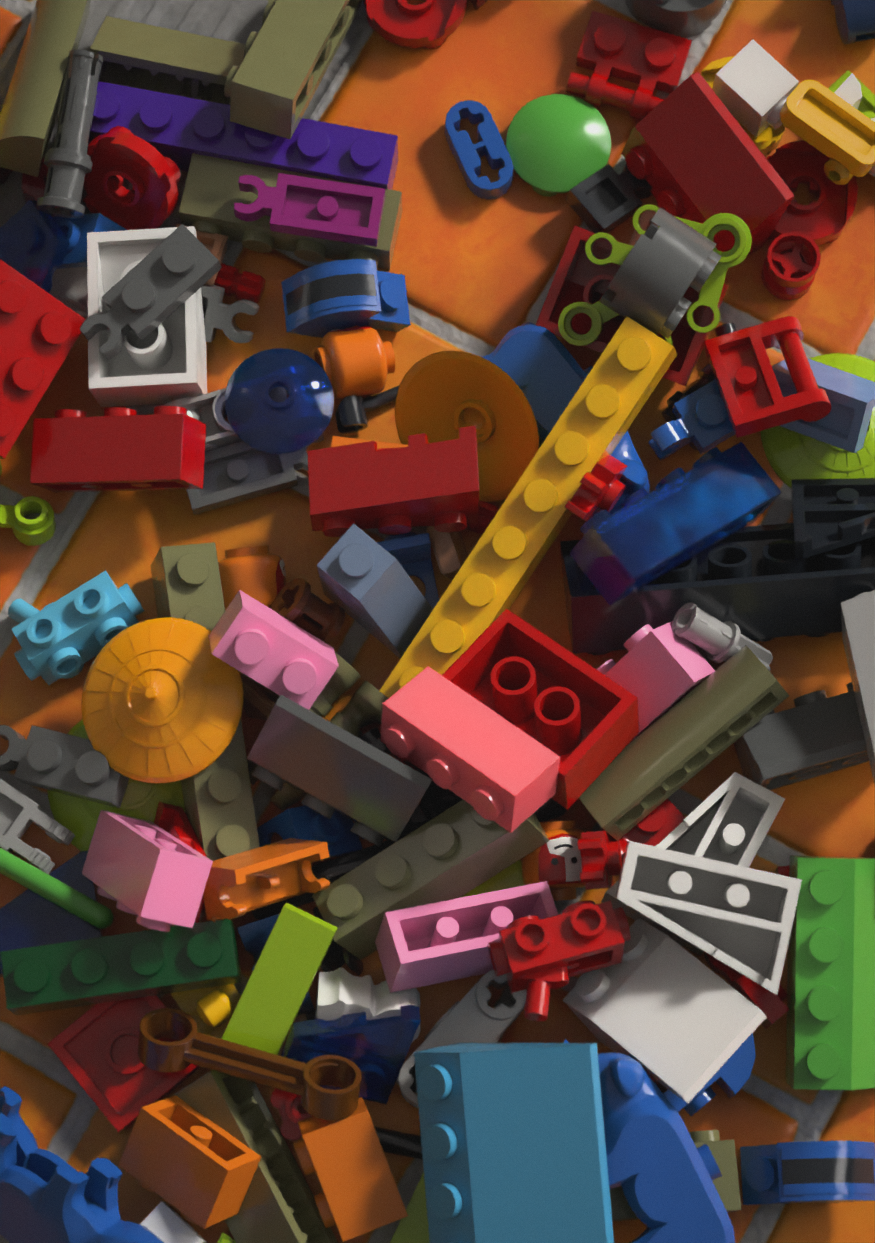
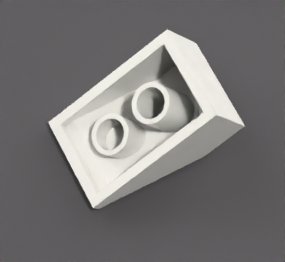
(170, 359)
(665, 1011)

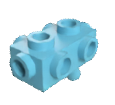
(72, 628)

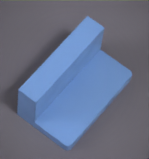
(851, 404)

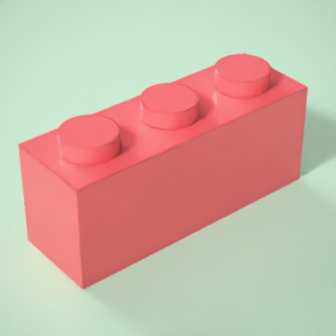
(469, 749)

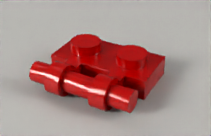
(632, 54)

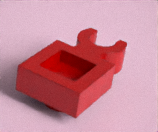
(598, 489)
(599, 859)

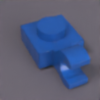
(700, 420)

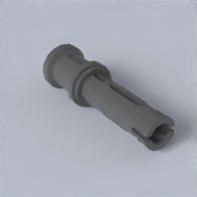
(69, 158)

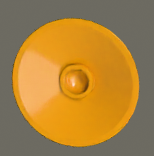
(464, 391)
(161, 701)

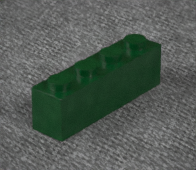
(120, 967)

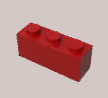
(118, 451)

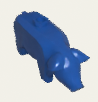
(549, 382)
(657, 1160)
(51, 1200)

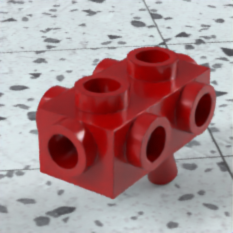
(549, 950)

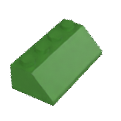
(832, 975)

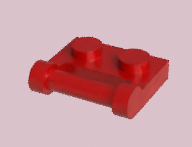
(750, 383)

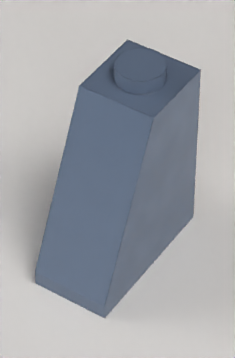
(373, 590)

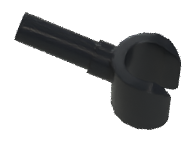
(352, 410)
(337, 955)

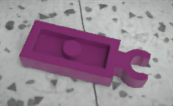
(315, 208)

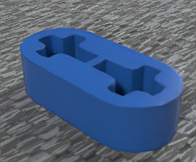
(489, 144)

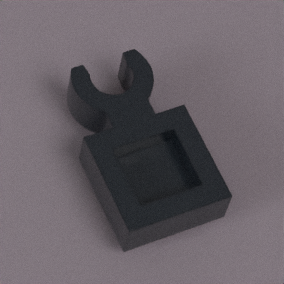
(608, 198)

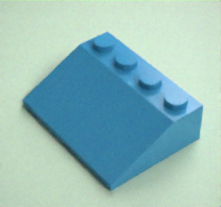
(513, 1143)

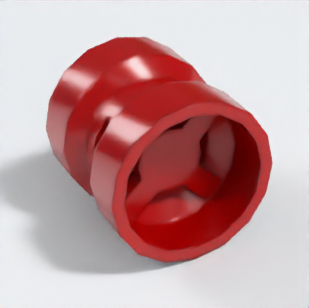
(795, 254)

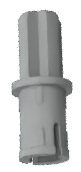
(715, 637)

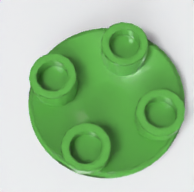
(558, 143)

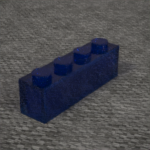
(673, 522)

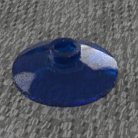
(279, 425)

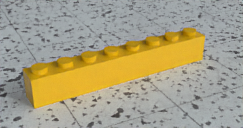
(535, 507)

